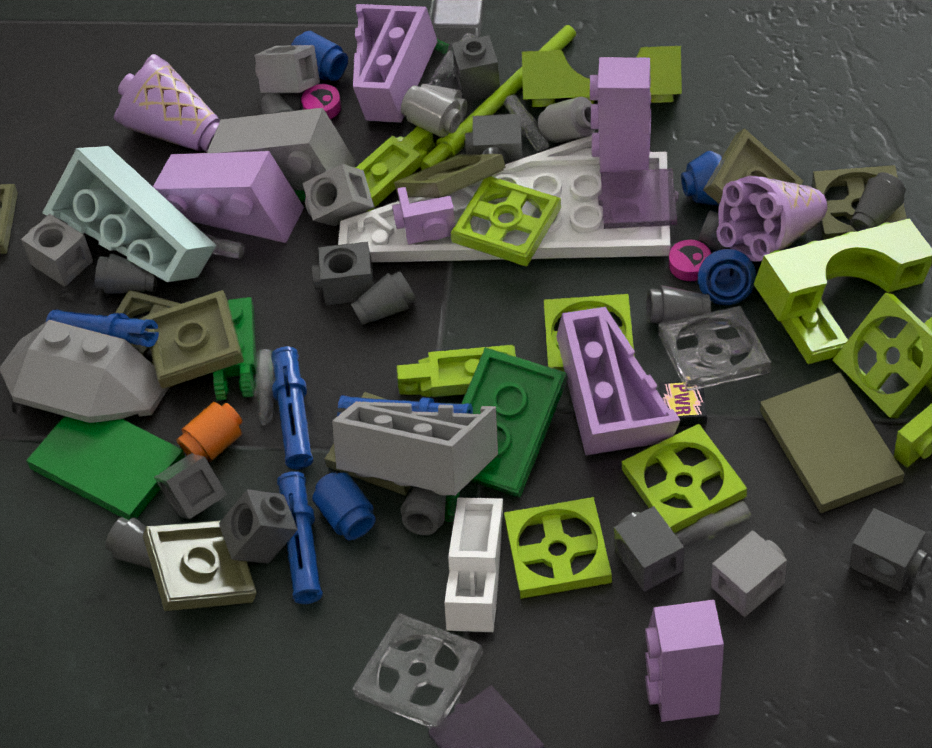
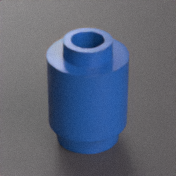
(329, 56)
(344, 505)

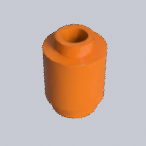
(211, 431)

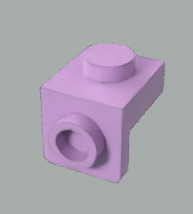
(424, 219)

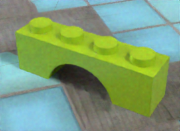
(550, 76)
(886, 255)

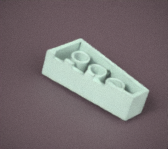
(128, 215)

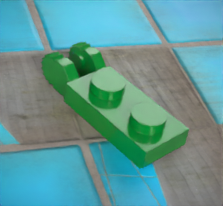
(243, 318)

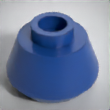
(697, 176)
(727, 286)

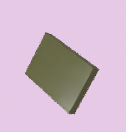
(831, 442)

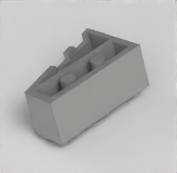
(299, 141)
(415, 448)

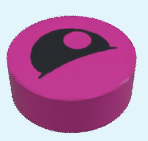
(323, 97)
(687, 258)

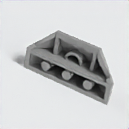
(81, 374)

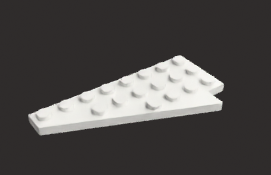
(575, 233)

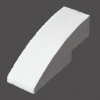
(474, 565)

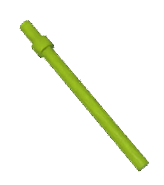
(454, 142)

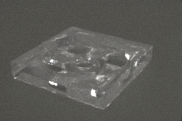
(703, 328)
(408, 629)

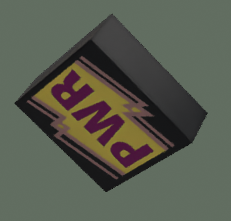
(688, 405)

